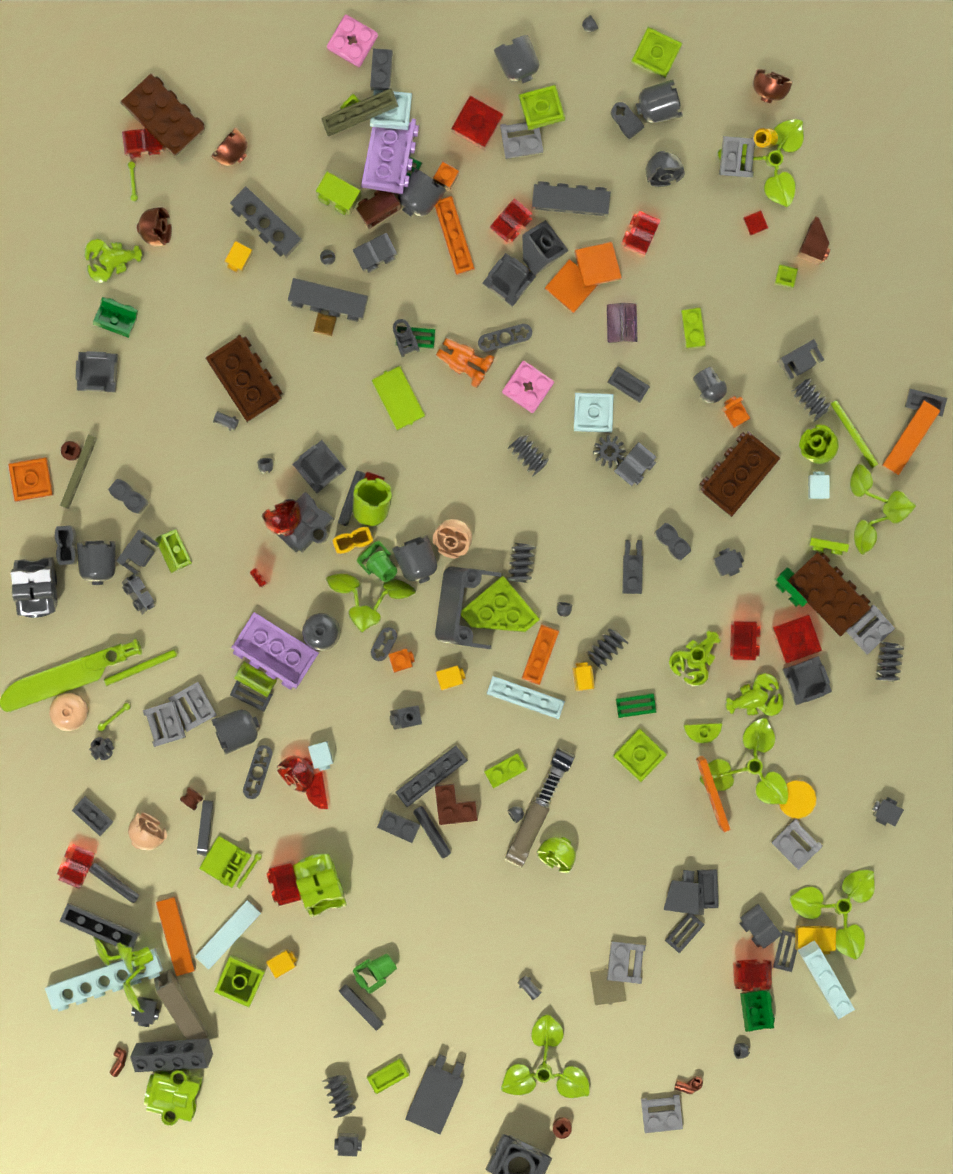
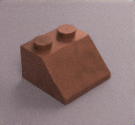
(377, 208)
(815, 244)

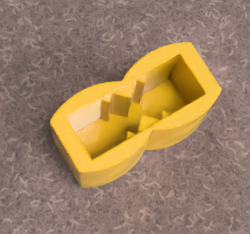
(347, 542)
(583, 676)
(823, 936)

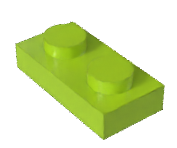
(693, 328)
(835, 547)
(505, 770)

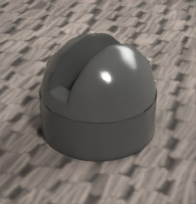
(589, 24)
(328, 261)
(265, 464)
(564, 609)
(516, 813)
(741, 1050)

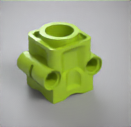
(319, 884)
(169, 1093)

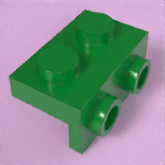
(115, 317)
(784, 586)
(757, 1010)

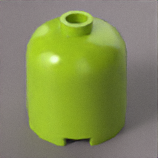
(371, 501)

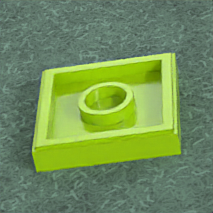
(656, 52)
(541, 107)
(640, 755)

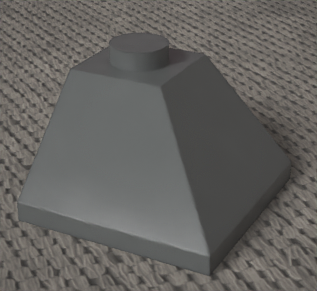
(541, 247)

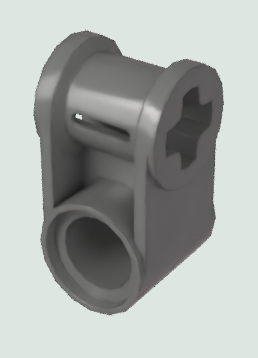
(629, 122)
(405, 339)

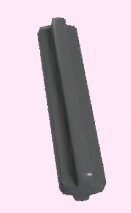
(348, 505)
(432, 832)
(114, 883)

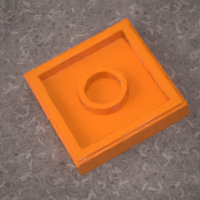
(597, 264)
(568, 287)
(30, 479)

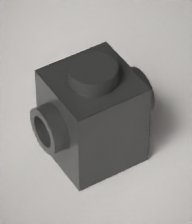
(728, 562)
(405, 717)
(887, 811)
(151, 1012)
(348, 1144)

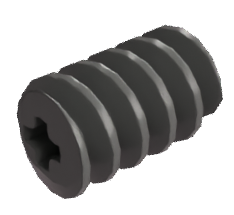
(812, 399)
(528, 454)
(521, 562)
(606, 648)
(889, 662)
(339, 1095)

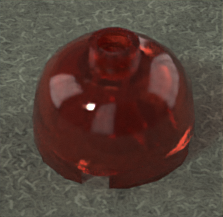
(284, 518)
(297, 771)

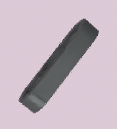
(489, 336)
(250, 775)
(205, 825)
(361, 1007)

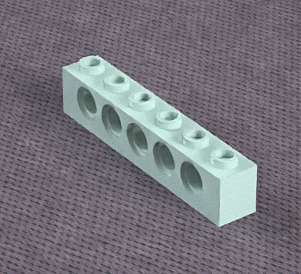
(56, 991)

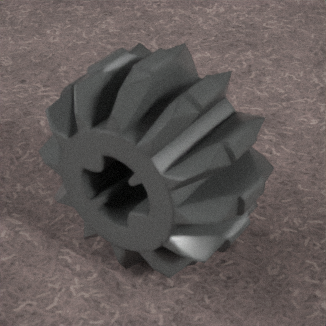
(604, 447)

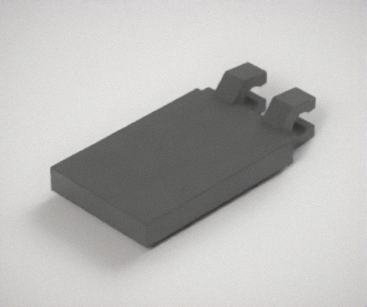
(435, 1096)

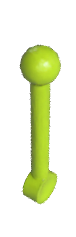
(131, 165)
(101, 727)
(257, 857)

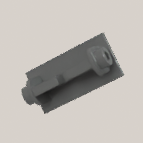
(132, 587)

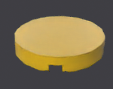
(800, 799)

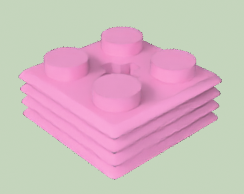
(356, 52)
(540, 383)

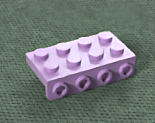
(389, 158)
(274, 651)

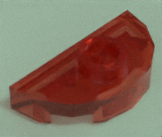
(316, 793)

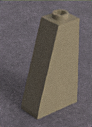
(179, 1006)

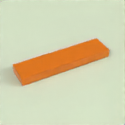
(454, 235)
(911, 437)
(712, 793)
(175, 936)

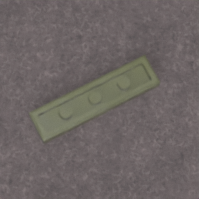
(359, 112)
(78, 471)

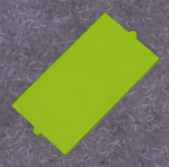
(398, 398)

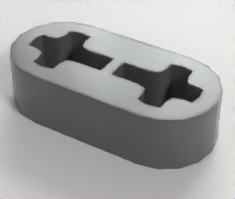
(388, 646)

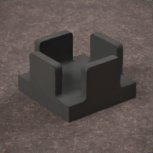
(509, 279)
(800, 359)
(96, 371)
(319, 466)
(137, 552)
(807, 680)

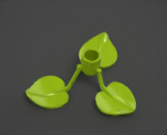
(782, 186)
(895, 509)
(364, 616)
(772, 787)
(861, 888)
(137, 958)
(520, 1081)

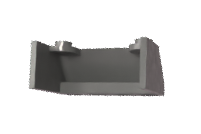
(450, 605)

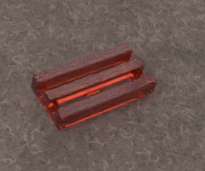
(258, 578)

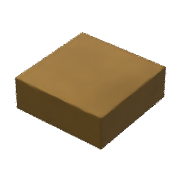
(324, 324)

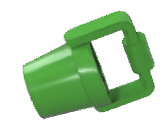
(378, 563)
(379, 968)

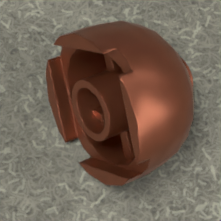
(771, 85)
(231, 149)
(154, 226)

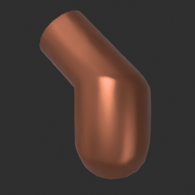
(120, 1063)
(689, 1087)

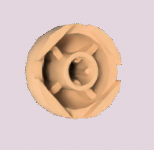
(452, 538)
(68, 712)
(145, 832)

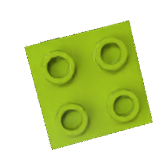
(225, 862)

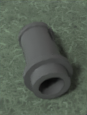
(226, 421)
(526, 984)

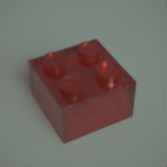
(477, 123)
(796, 639)
(743, 640)
(284, 883)

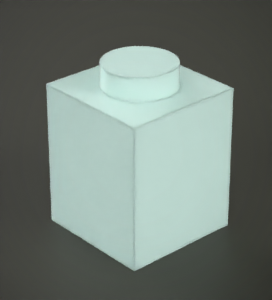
(818, 486)
(321, 755)

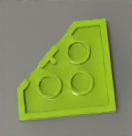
(500, 609)

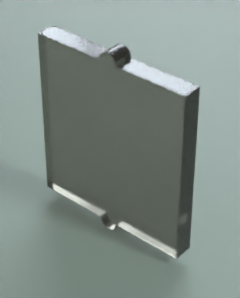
(605, 990)

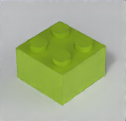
(338, 193)
(240, 981)

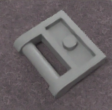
(520, 145)
(731, 156)
(873, 633)
(197, 702)
(169, 723)
(792, 849)
(619, 962)
(662, 1120)

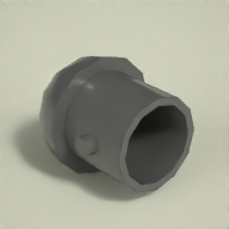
(710, 385)

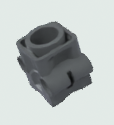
(312, 520)
(34, 587)
(512, 1147)

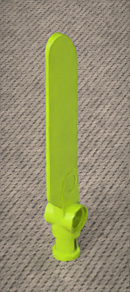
(64, 677)

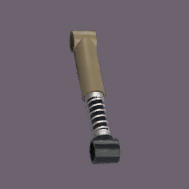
(538, 809)

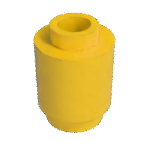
(765, 138)

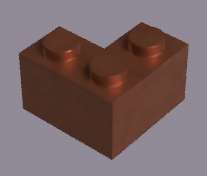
(450, 811)

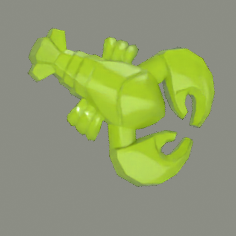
(109, 258)
(695, 659)
(757, 697)

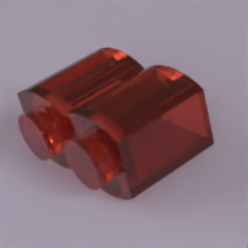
(140, 142)
(511, 220)
(641, 233)
(76, 866)

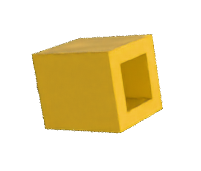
(238, 257)
(450, 677)
(282, 963)

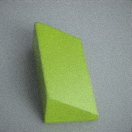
(173, 551)

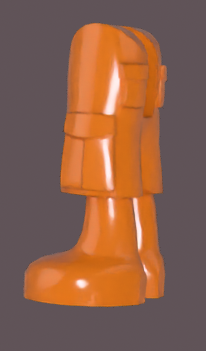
(459, 361)

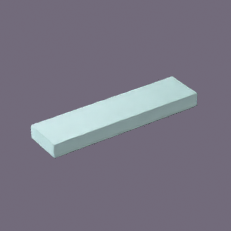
(525, 697)
(228, 934)

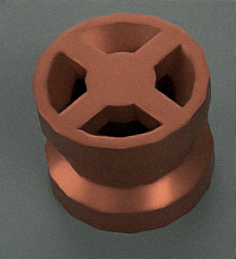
(73, 452)
(191, 798)
(563, 1124)

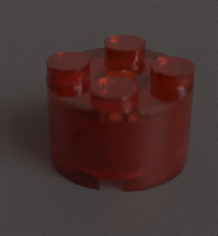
(752, 974)

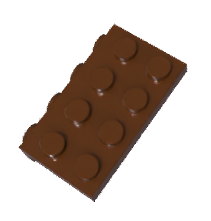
(163, 115)
(244, 378)
(738, 473)
(830, 593)

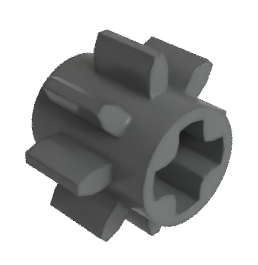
(101, 748)

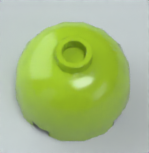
(819, 444)
(557, 852)

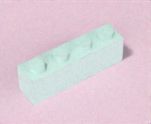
(826, 979)

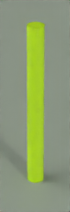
(854, 434)
(140, 667)

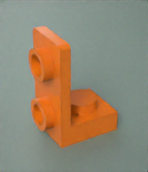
(735, 411)

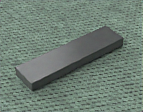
(431, 776)

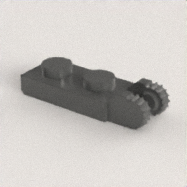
(632, 569)

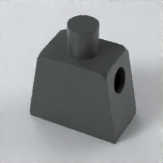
(685, 895)

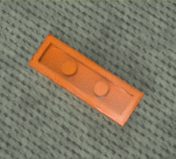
(540, 654)

